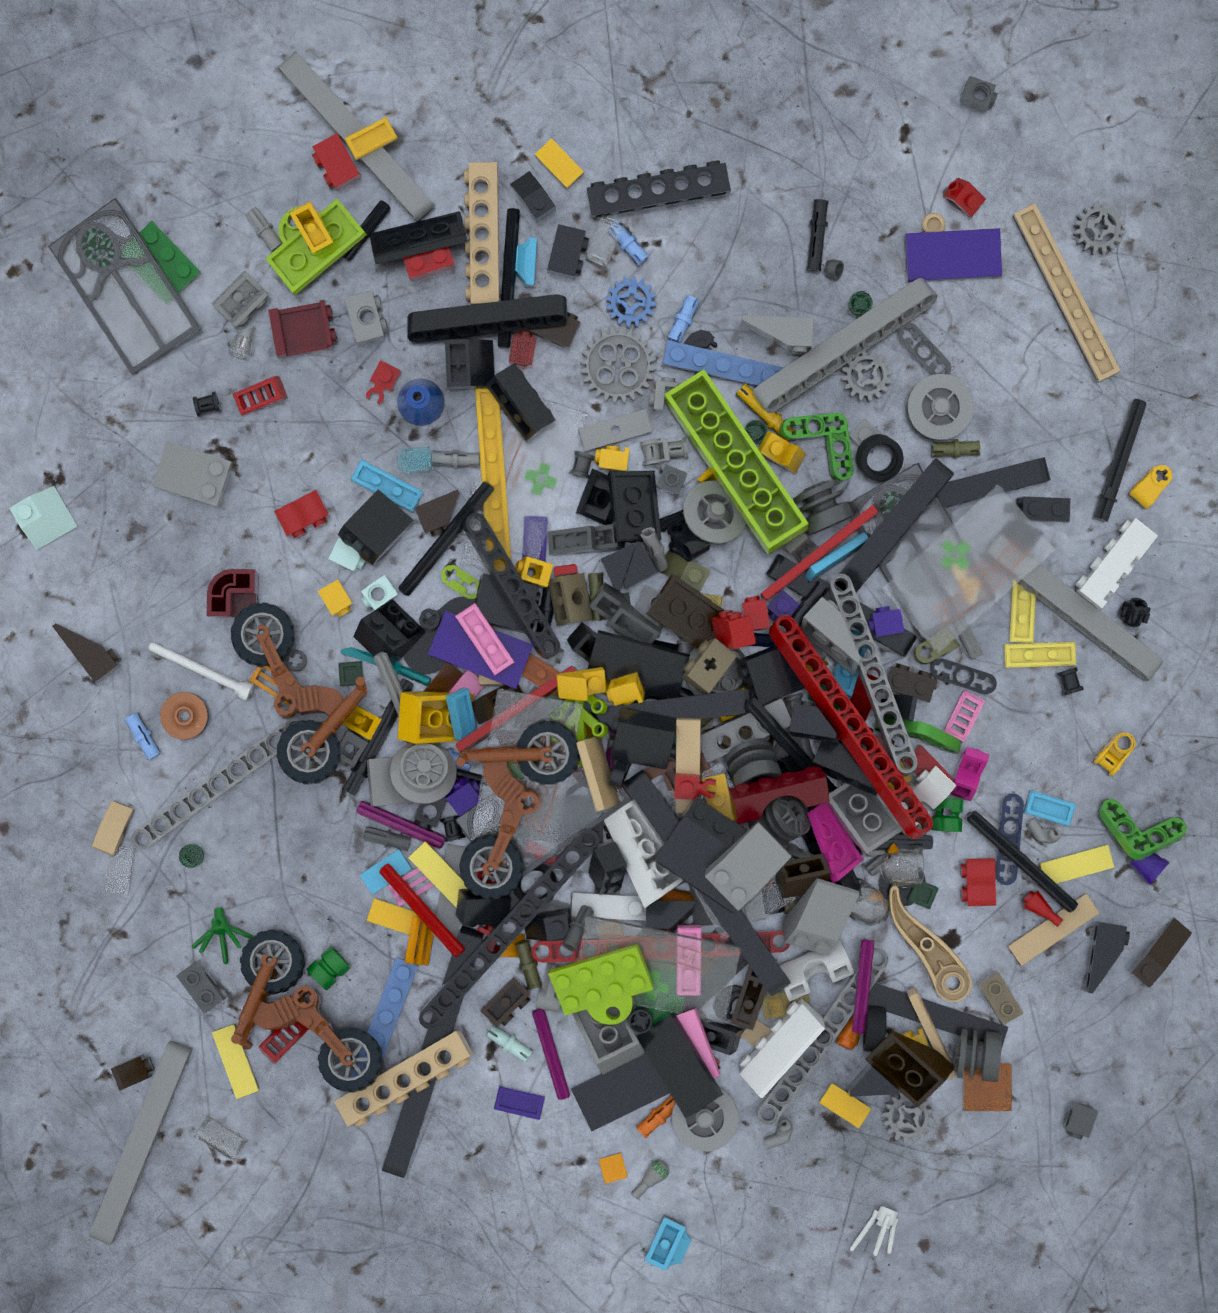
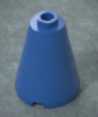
(422, 411)

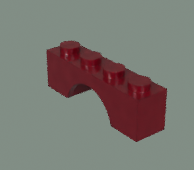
(751, 799)

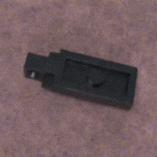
(1045, 508)

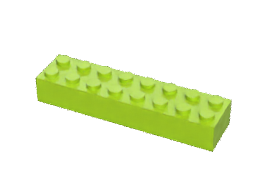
(736, 462)

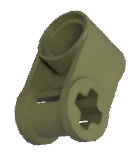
(933, 655)

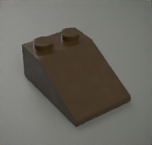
(910, 1066)

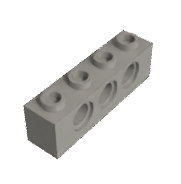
(709, 738)

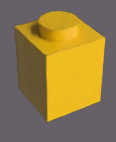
(336, 598)

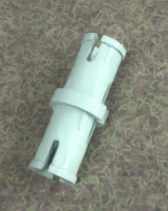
(509, 1043)

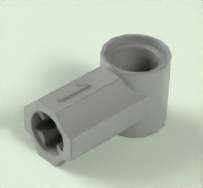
(547, 996)

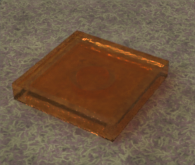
(987, 1095)

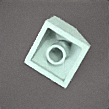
(43, 517)

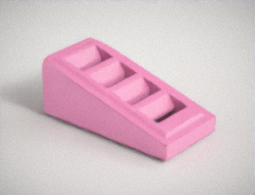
(967, 728)

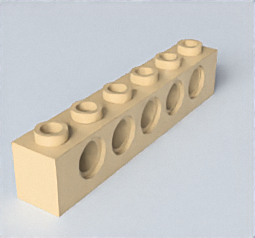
(487, 173)
(350, 1103)

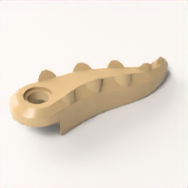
(934, 952)

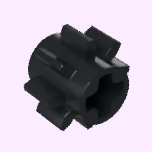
(1135, 612)

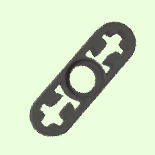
(907, 342)

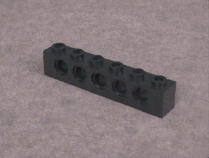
(671, 195)

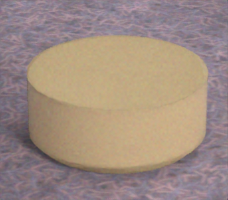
(933, 223)

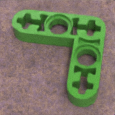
(831, 435)
(928, 734)
(1136, 837)

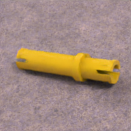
(772, 419)

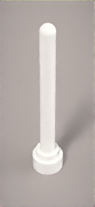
(243, 689)

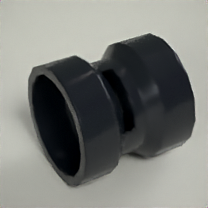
(639, 1023)

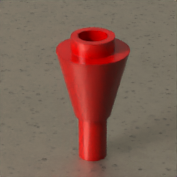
(1037, 904)

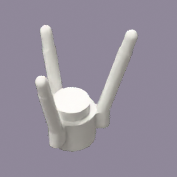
(885, 1219)

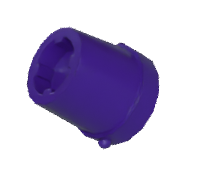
(1150, 867)

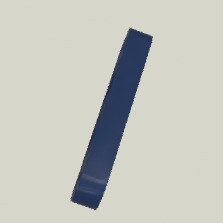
(1014, 838)

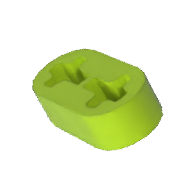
(465, 577)

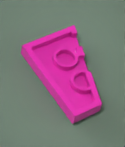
(833, 841)

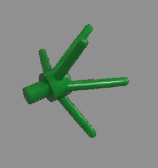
(220, 927)

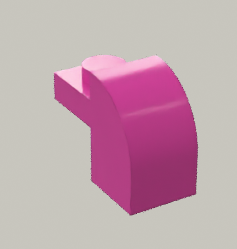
(968, 773)

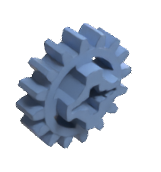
(632, 291)

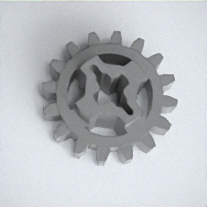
(1089, 226)
(876, 382)
(899, 1124)

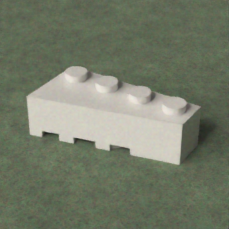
(1115, 563)
(639, 846)

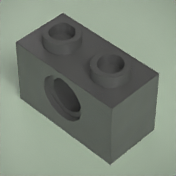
(201, 986)

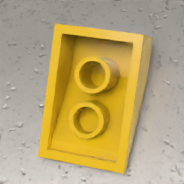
(425, 717)

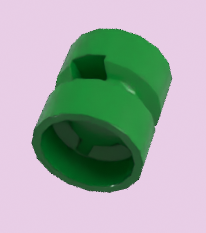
(948, 823)
(330, 966)

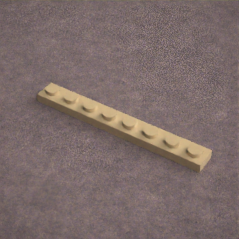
(1066, 292)

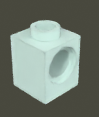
(346, 556)
(384, 583)

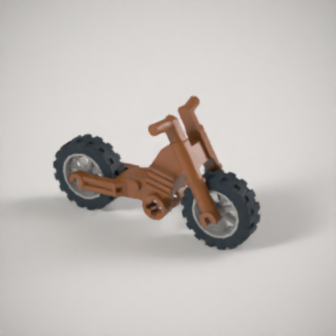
(305, 700)
(512, 791)
(294, 1009)

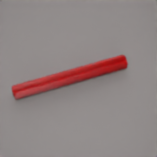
(422, 910)

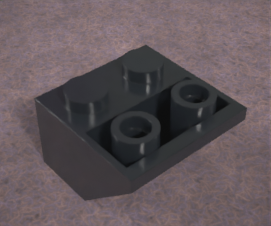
(469, 363)
(388, 631)

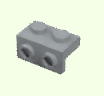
(240, 299)

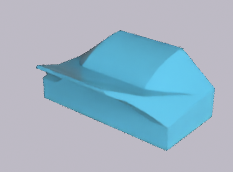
(526, 262)
(668, 1244)

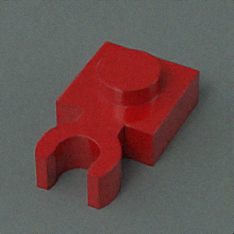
(384, 378)
(688, 786)

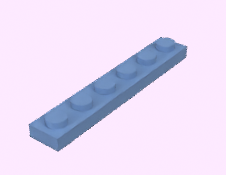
(718, 364)
(389, 1007)

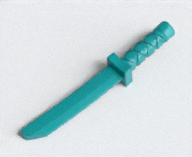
(398, 668)

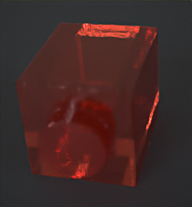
(523, 349)

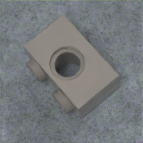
(356, 306)

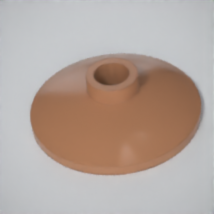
(171, 715)

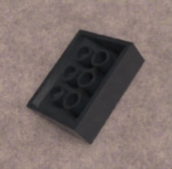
(696, 843)

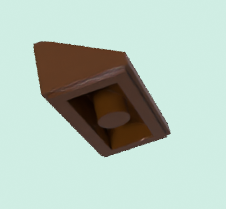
(444, 679)

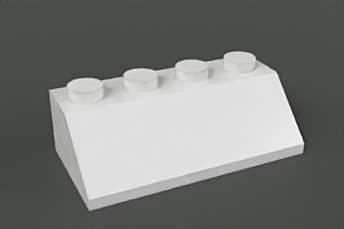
(781, 1047)

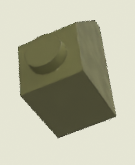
(689, 572)

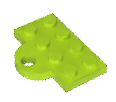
(295, 260)
(602, 983)

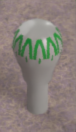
(655, 1174)

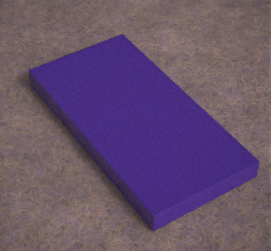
(953, 254)
(455, 647)

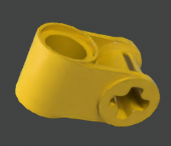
(1148, 488)
(1114, 753)

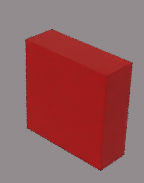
(565, 570)

